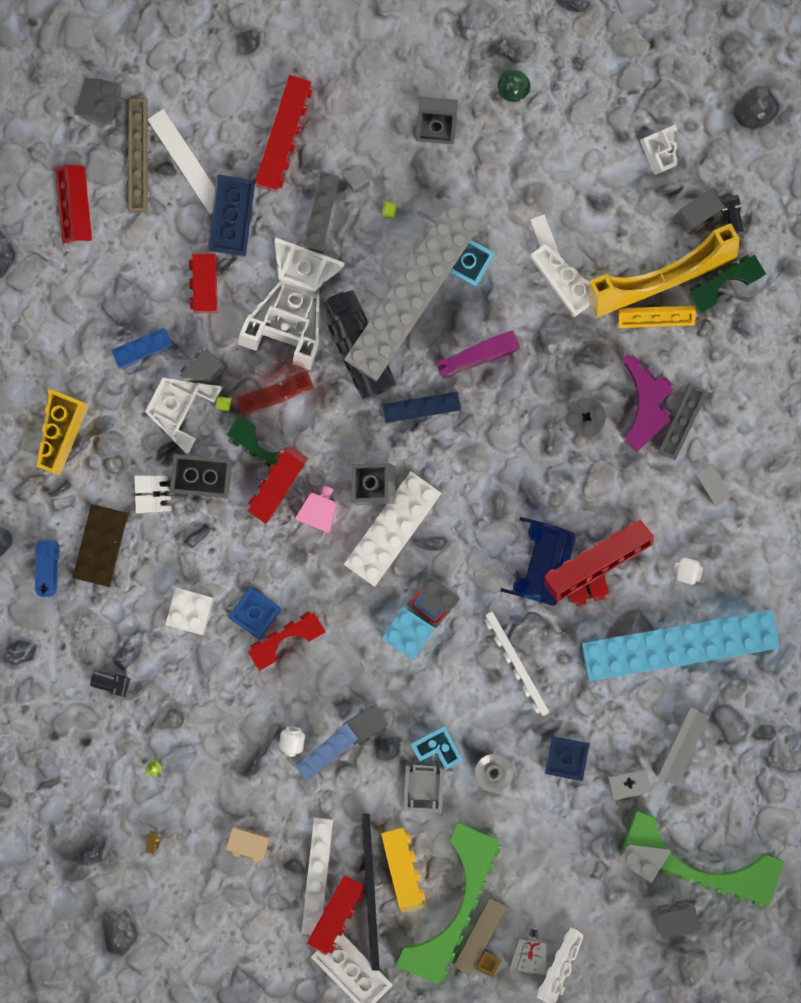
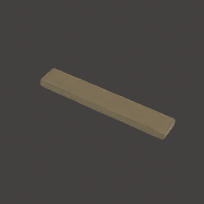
(137, 155)

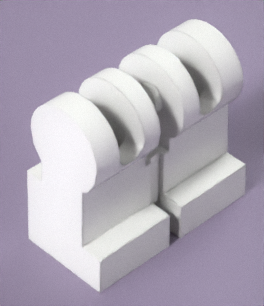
(146, 486)

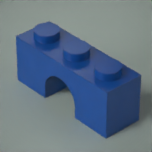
(142, 347)

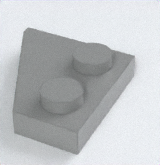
(644, 860)

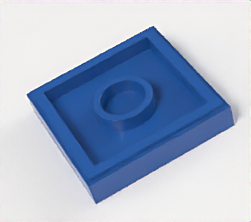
(255, 613)

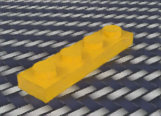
(656, 316)

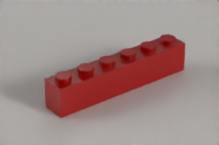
(283, 134)
(598, 560)

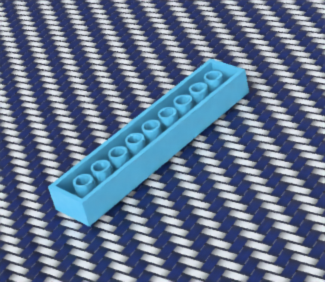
(680, 645)

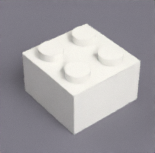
(189, 611)

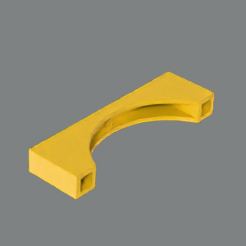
(613, 293)

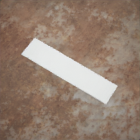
(543, 232)

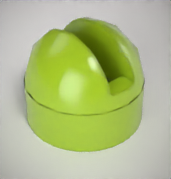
(153, 768)

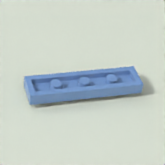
(326, 752)

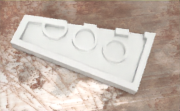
(563, 279)
(561, 967)

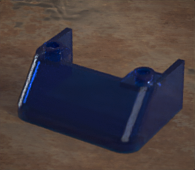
(550, 551)

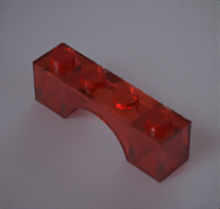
(275, 394)

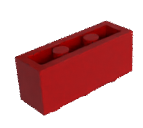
(203, 283)

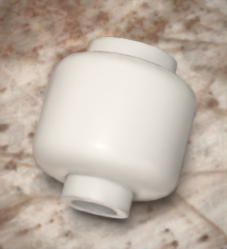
(688, 571)
(291, 741)

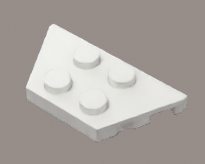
(304, 267)

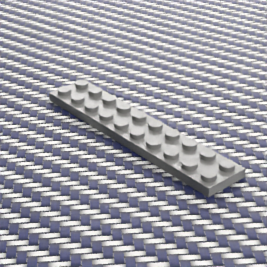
(413, 291)

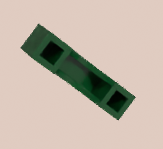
(746, 271)
(243, 433)

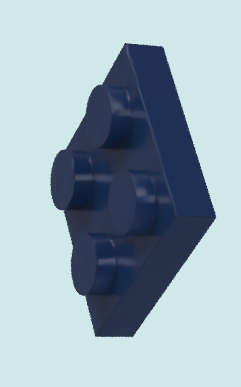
(567, 758)

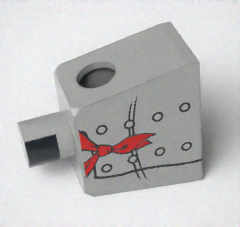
(529, 954)

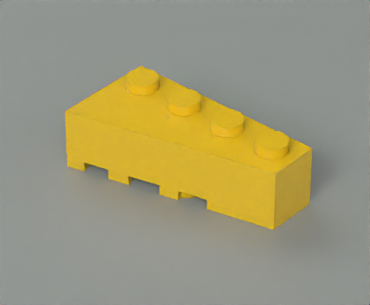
(402, 870)

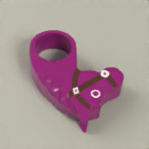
(479, 354)

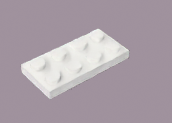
(353, 972)

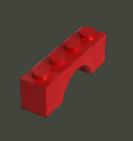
(265, 653)

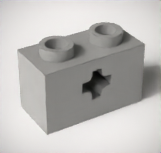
(639, 786)

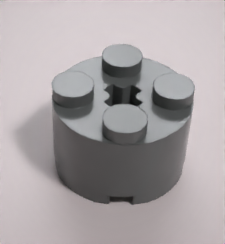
(588, 428)

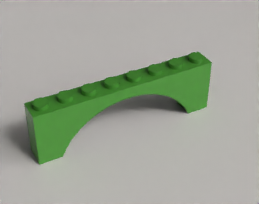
(753, 881)
(432, 956)

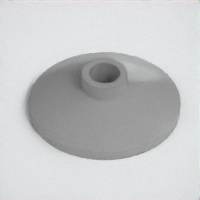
(501, 780)

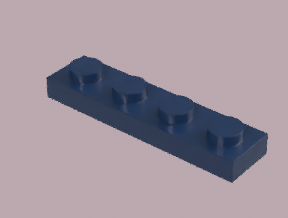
(421, 407)

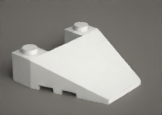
(289, 317)

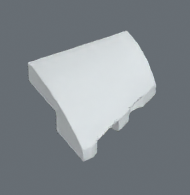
(661, 149)

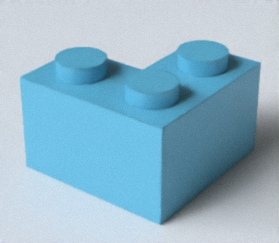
(437, 742)

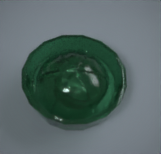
(513, 85)

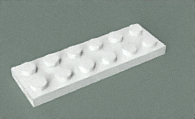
(392, 529)

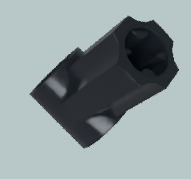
(732, 211)
(114, 683)

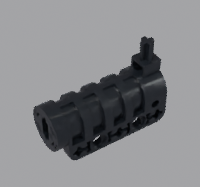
(346, 323)

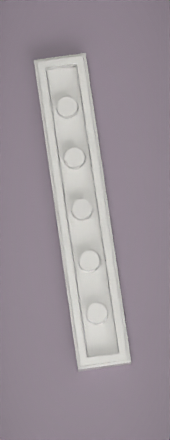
(184, 158)

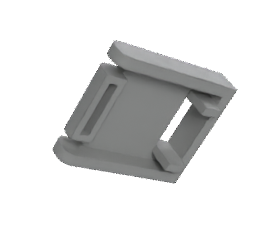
(423, 785)

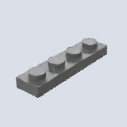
(682, 422)

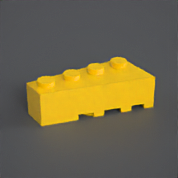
(59, 430)

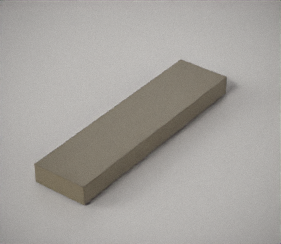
(480, 936)

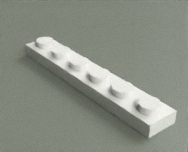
(519, 671)
(317, 873)

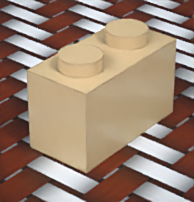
(248, 844)

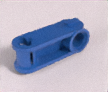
(46, 567)

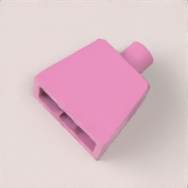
(318, 510)

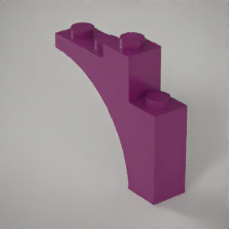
(650, 394)

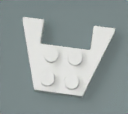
(172, 404)

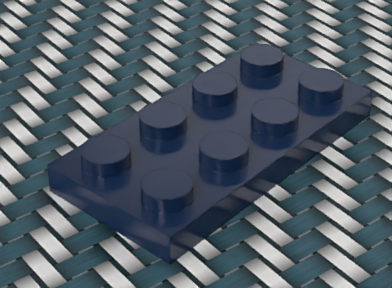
(231, 215)

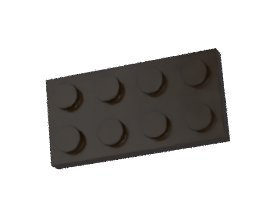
(100, 545)

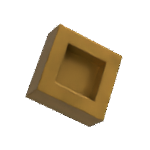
(153, 842)
(488, 964)

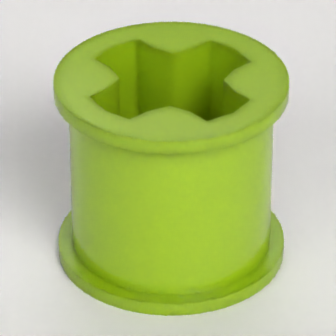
(388, 210)
(223, 403)

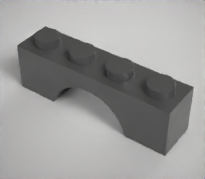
(321, 212)

